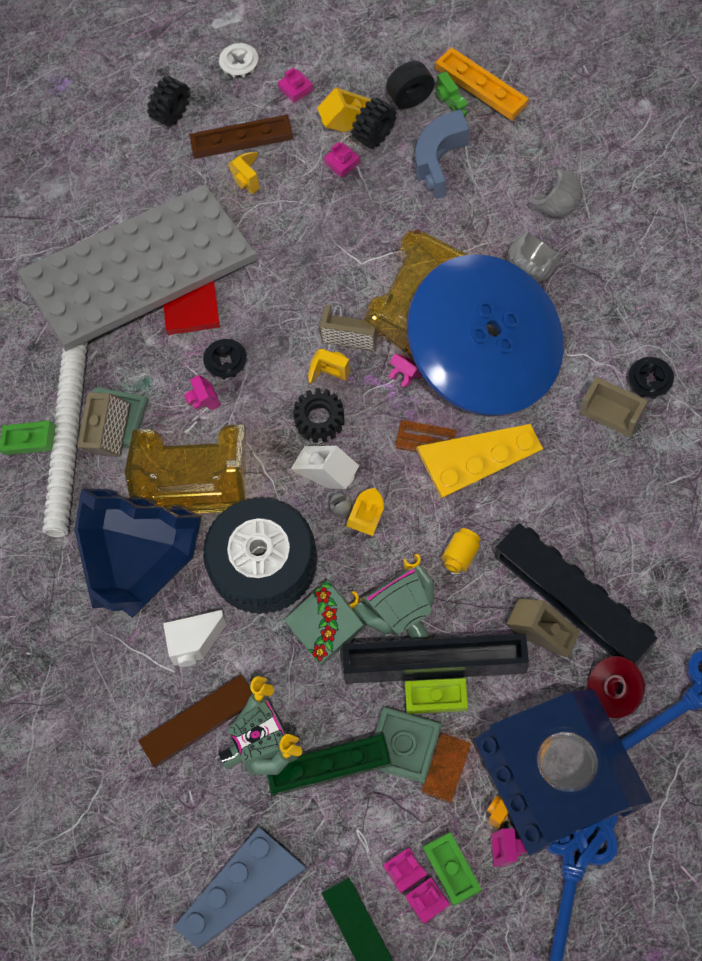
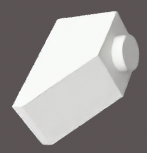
(326, 466)
(193, 637)

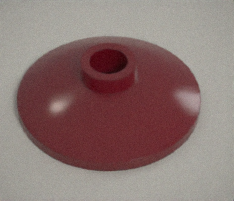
(606, 679)

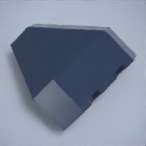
(131, 547)

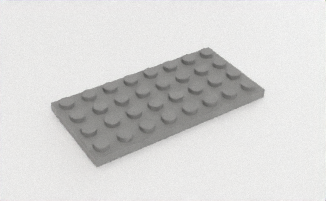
(135, 266)

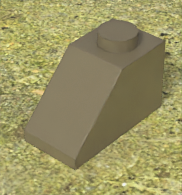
(543, 626)

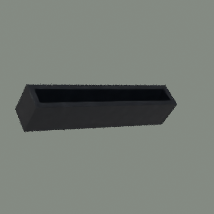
(574, 595)
(435, 658)

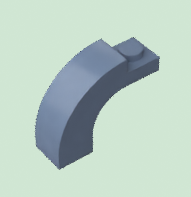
(438, 138)

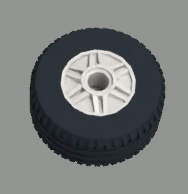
(285, 548)

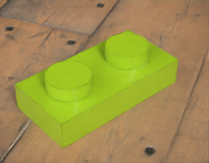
(436, 696)

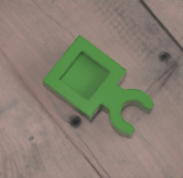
(449, 93)

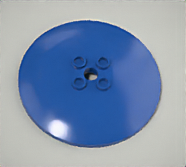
(459, 354)

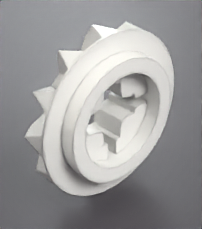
(238, 52)

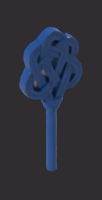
(690, 701)
(574, 871)

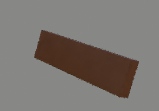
(241, 136)
(196, 721)

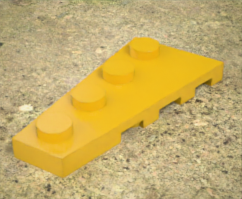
(471, 458)

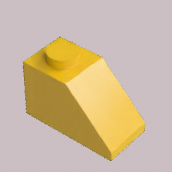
(340, 109)

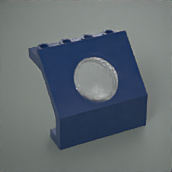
(560, 768)

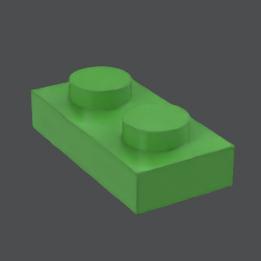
(27, 437)
(452, 869)

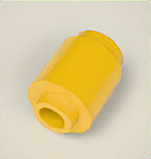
(461, 550)

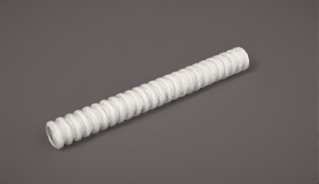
(64, 441)

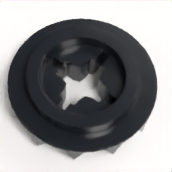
(223, 348)
(663, 375)

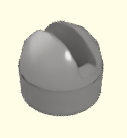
(341, 509)

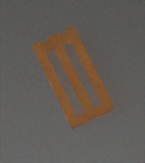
(422, 428)

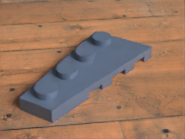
(247, 880)

